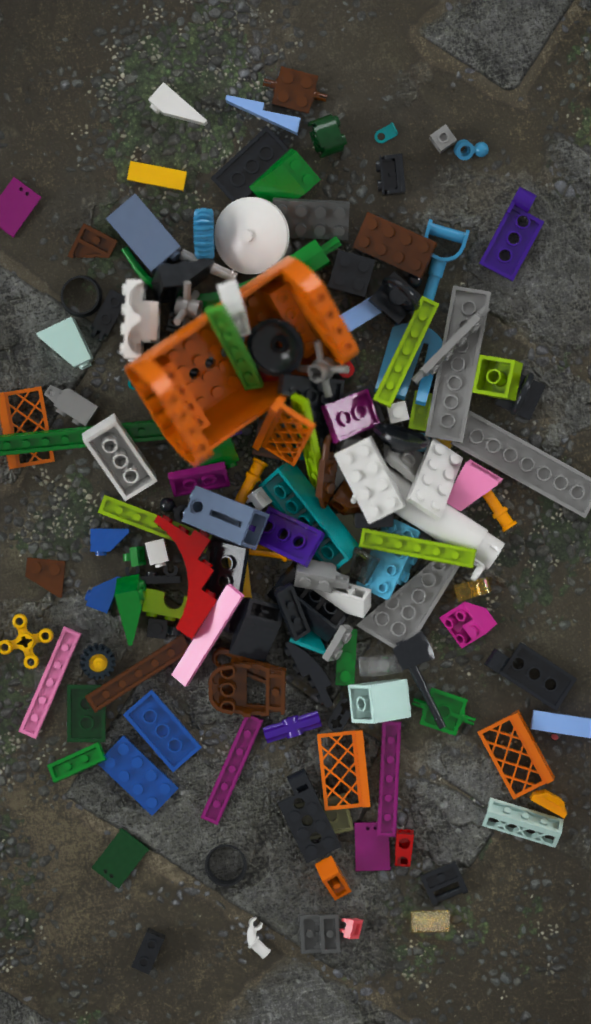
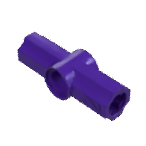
(292, 726)

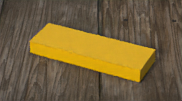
(156, 176)

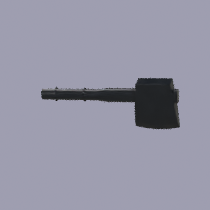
(409, 655)

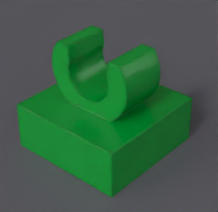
(136, 556)

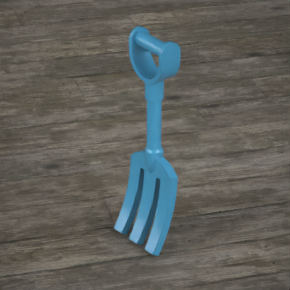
(431, 338)

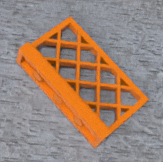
(272, 425)
(8, 426)
(531, 747)
(360, 769)

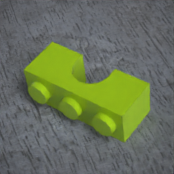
(155, 604)

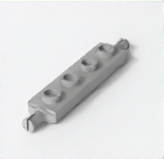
(447, 349)

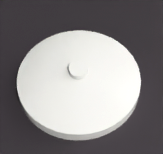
(251, 235)

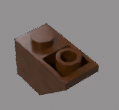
(341, 501)

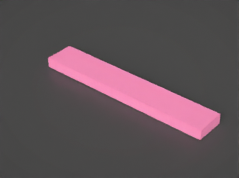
(207, 635)
(50, 682)

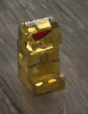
(471, 589)

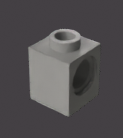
(442, 139)

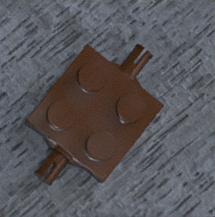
(295, 90)

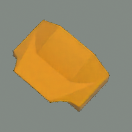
(549, 801)

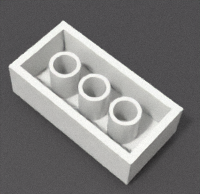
(119, 457)
(370, 479)

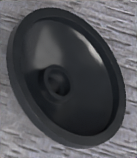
(266, 352)
(400, 437)

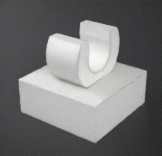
(259, 499)

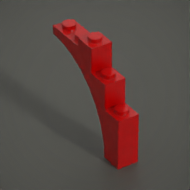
(192, 547)

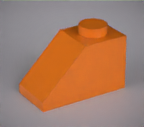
(332, 877)

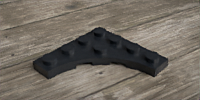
(314, 392)

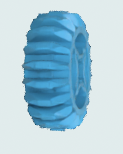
(204, 233)

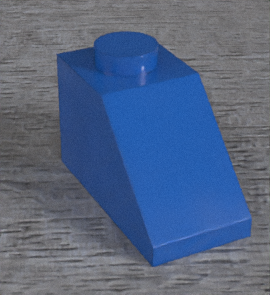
(106, 539)
(102, 596)

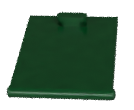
(120, 858)

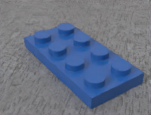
(162, 730)
(138, 775)

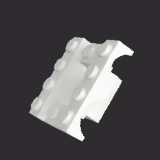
(141, 319)

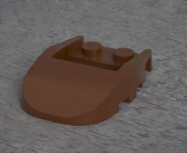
(229, 689)

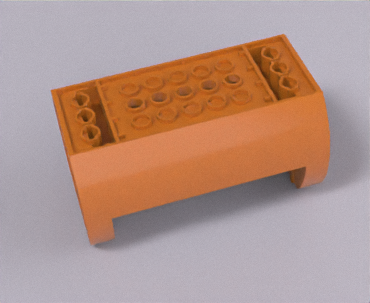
(214, 405)

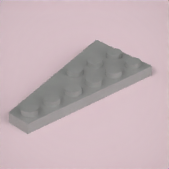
(410, 605)

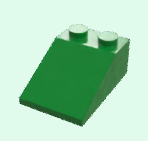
(285, 178)
(224, 452)
(129, 599)

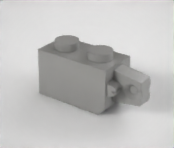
(72, 404)
(320, 577)

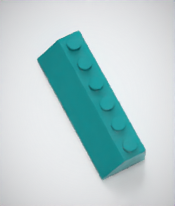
(296, 497)

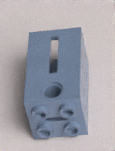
(144, 234)
(225, 517)

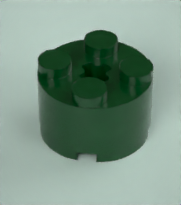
(327, 136)

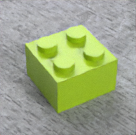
(497, 377)

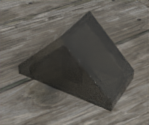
(362, 565)

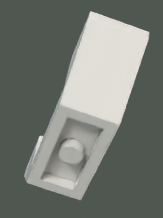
(231, 297)

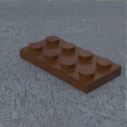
(395, 245)

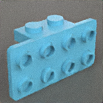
(392, 568)

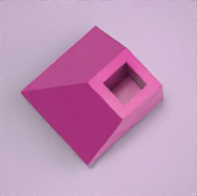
(468, 623)

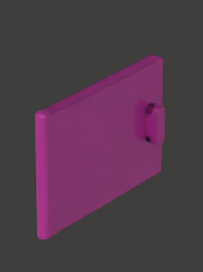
(16, 206)
(371, 851)

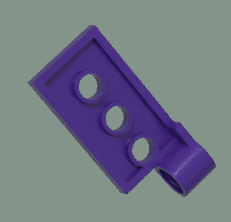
(519, 207)
(296, 529)

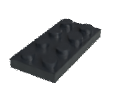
(249, 164)

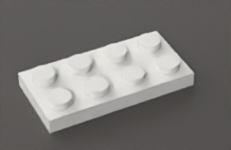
(434, 479)

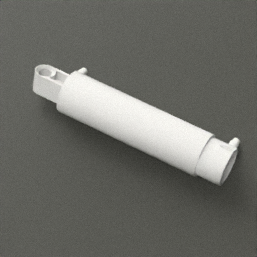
(451, 529)

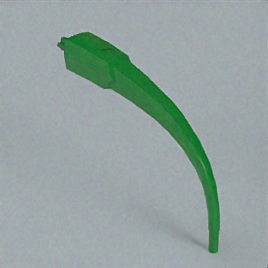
(311, 255)

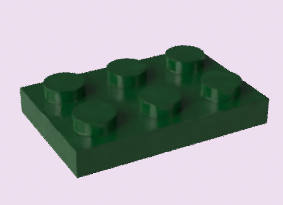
(82, 721)

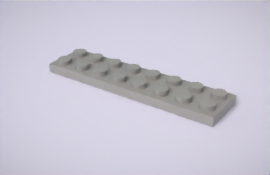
(456, 376)
(527, 464)

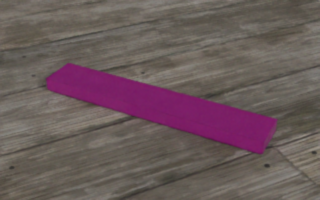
(231, 769)
(389, 779)

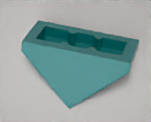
(311, 641)

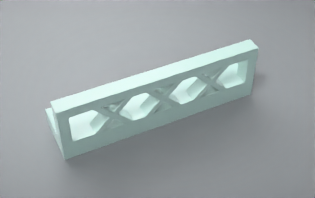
(524, 820)

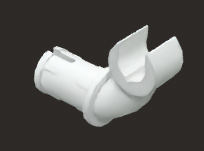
(253, 939)

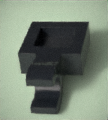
(159, 628)

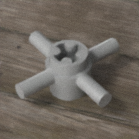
(188, 305)
(322, 369)

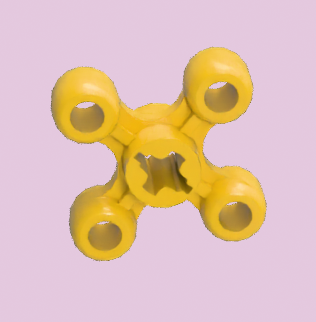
(27, 650)

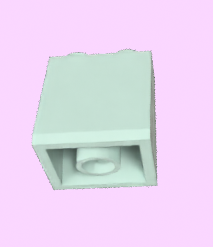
(68, 342)
(379, 701)

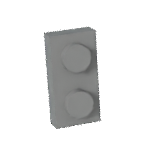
(341, 637)

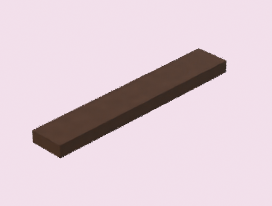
(137, 673)

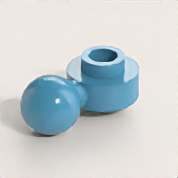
(480, 149)

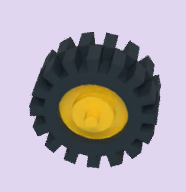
(97, 661)

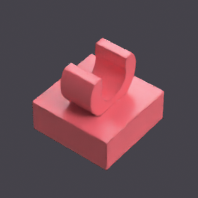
(352, 928)

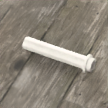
(216, 269)

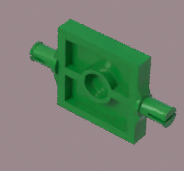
(450, 707)

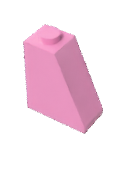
(471, 485)

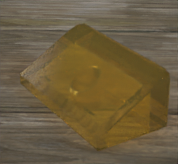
(430, 921)

